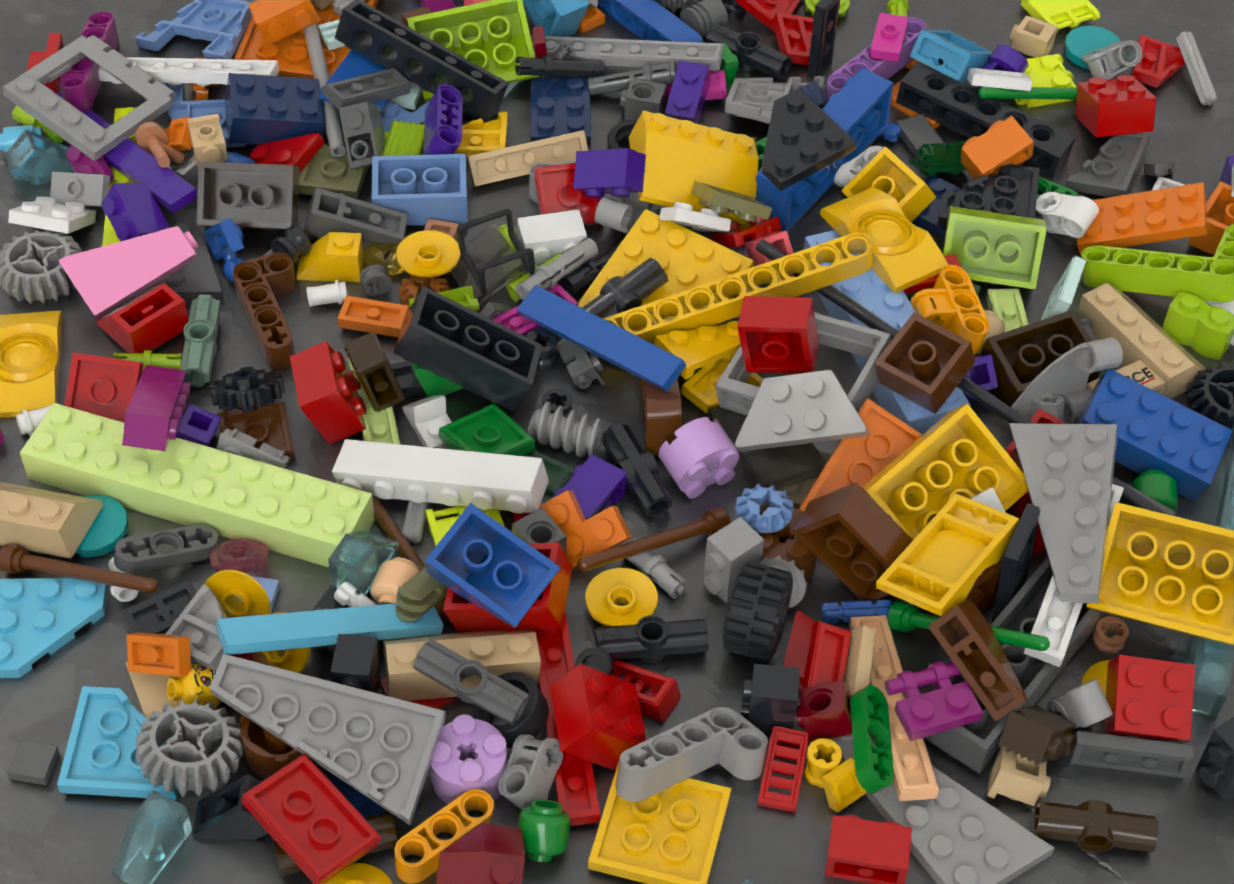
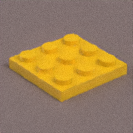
(662, 837)

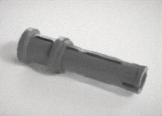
(617, 82)

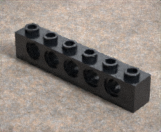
(419, 58)
(966, 113)

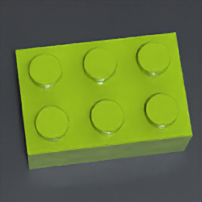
(996, 246)

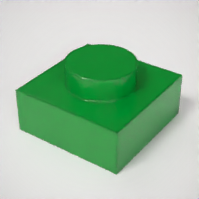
(729, 65)

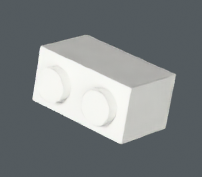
(550, 233)

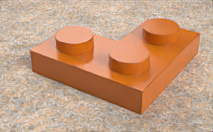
(586, 536)

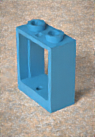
(955, 51)

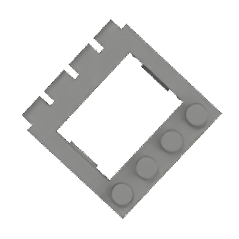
(70, 123)

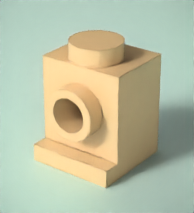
(1033, 37)
(207, 139)
(1018, 778)

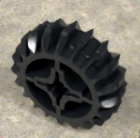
(1213, 394)

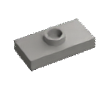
(79, 188)

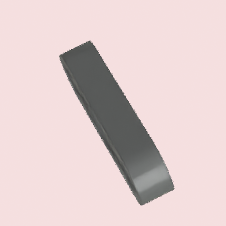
(143, 562)

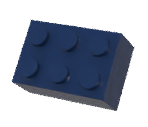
(271, 108)

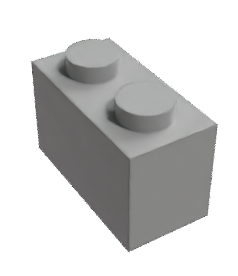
(727, 554)

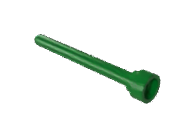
(1035, 93)
(906, 617)

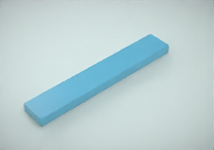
(320, 628)

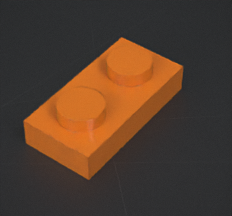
(372, 316)
(159, 654)

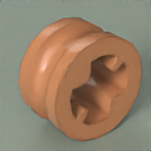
(1115, 625)

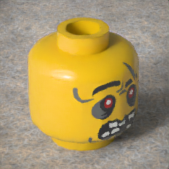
(193, 685)

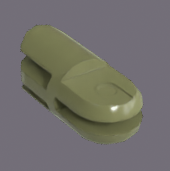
(418, 596)

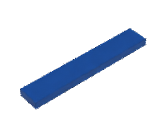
(602, 338)

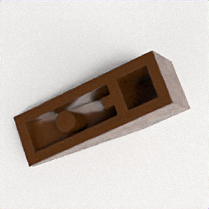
(979, 658)

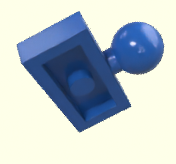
(224, 241)

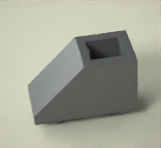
(362, 133)

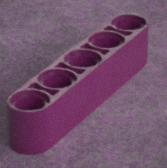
(82, 81)

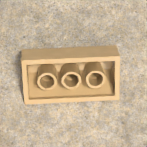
(1139, 337)
(45, 519)
(497, 650)

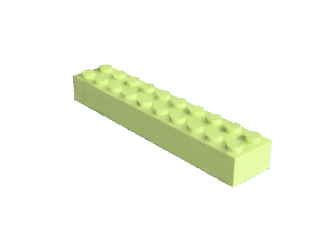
(196, 485)

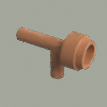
(154, 140)

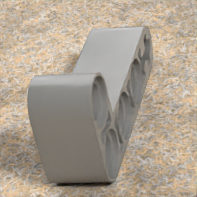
(689, 749)

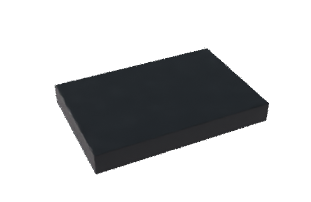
(1017, 559)

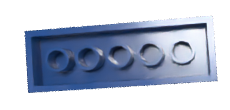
(863, 113)

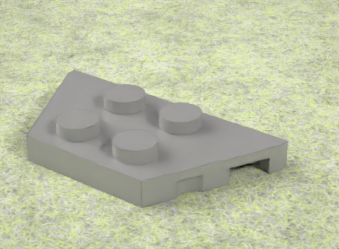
(799, 411)

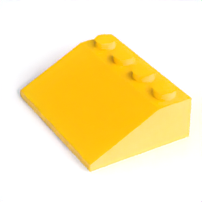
(689, 152)
(947, 459)
(1169, 573)

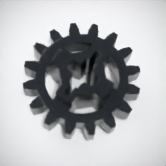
(247, 389)

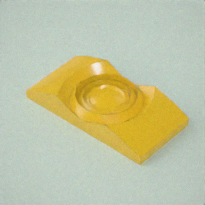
(899, 249)
(29, 361)
(949, 555)

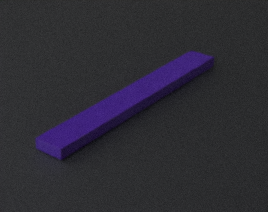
(142, 167)

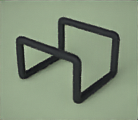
(479, 277)

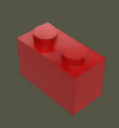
(868, 850)

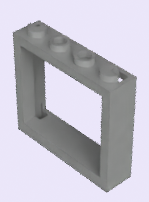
(738, 396)

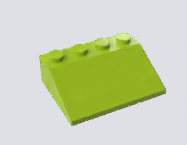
(483, 33)

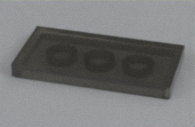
(776, 465)

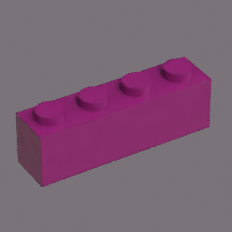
(156, 408)

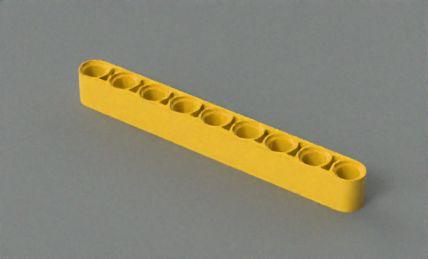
(746, 283)

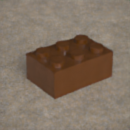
(852, 538)

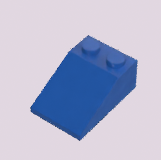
(490, 566)

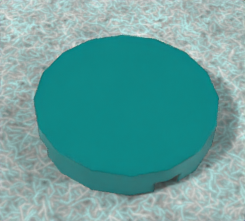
(1085, 40)
(106, 529)

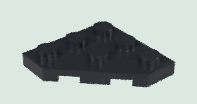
(801, 140)
(1006, 192)

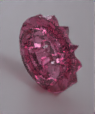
(232, 552)

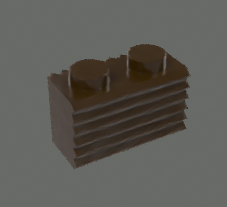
(374, 372)
(1038, 734)

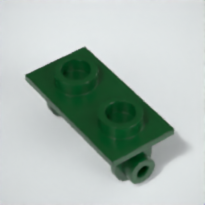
(934, 159)

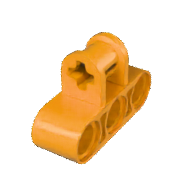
(954, 306)
(423, 839)

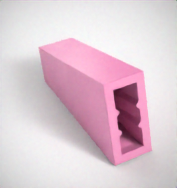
(127, 268)

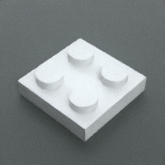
(51, 216)

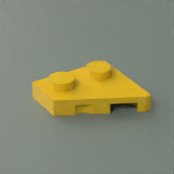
(484, 137)

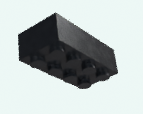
(468, 349)

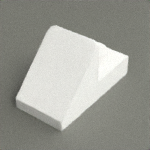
(426, 418)

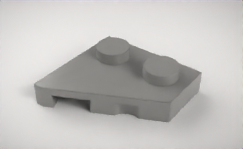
(199, 624)

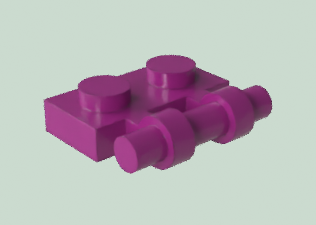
(937, 710)

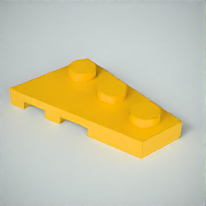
(701, 345)

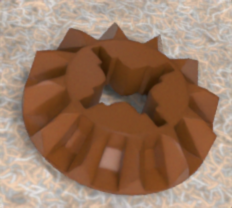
(410, 287)

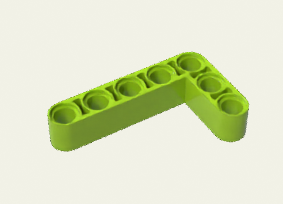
(1163, 272)

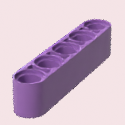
(878, 66)

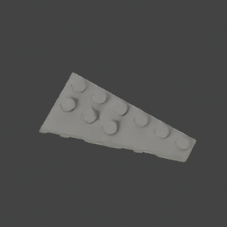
(1071, 482)
(355, 734)
(958, 833)

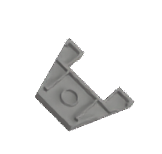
(755, 96)

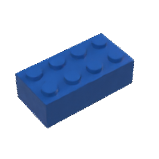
(1157, 432)

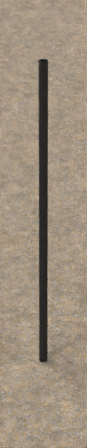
(966, 385)

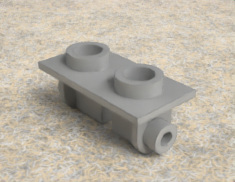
(243, 445)

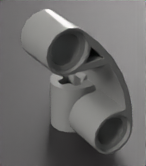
(623, 214)
(1063, 384)

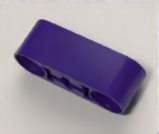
(443, 121)

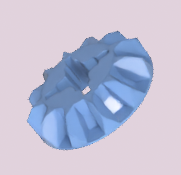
(775, 516)

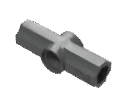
(451, 669)

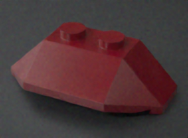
(484, 857)

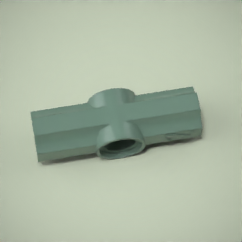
(201, 340)

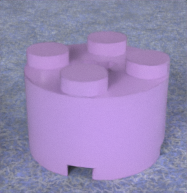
(700, 456)
(468, 758)

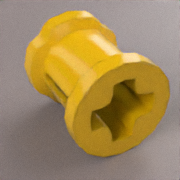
(828, 758)

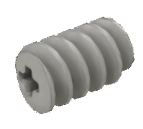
(566, 431)

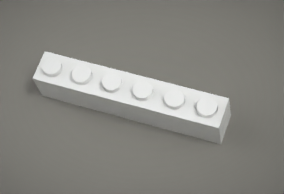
(442, 475)

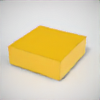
(842, 786)

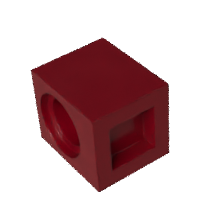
(825, 710)

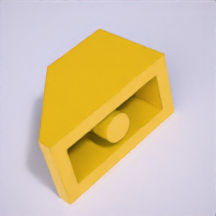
(333, 258)

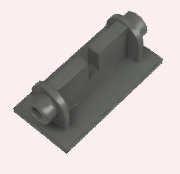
(584, 368)

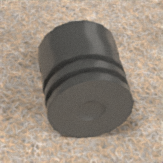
(704, 15)

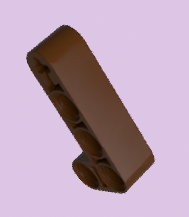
(256, 287)
(661, 414)

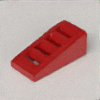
(663, 692)
(786, 745)

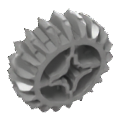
(32, 266)
(183, 759)

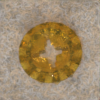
(375, 255)

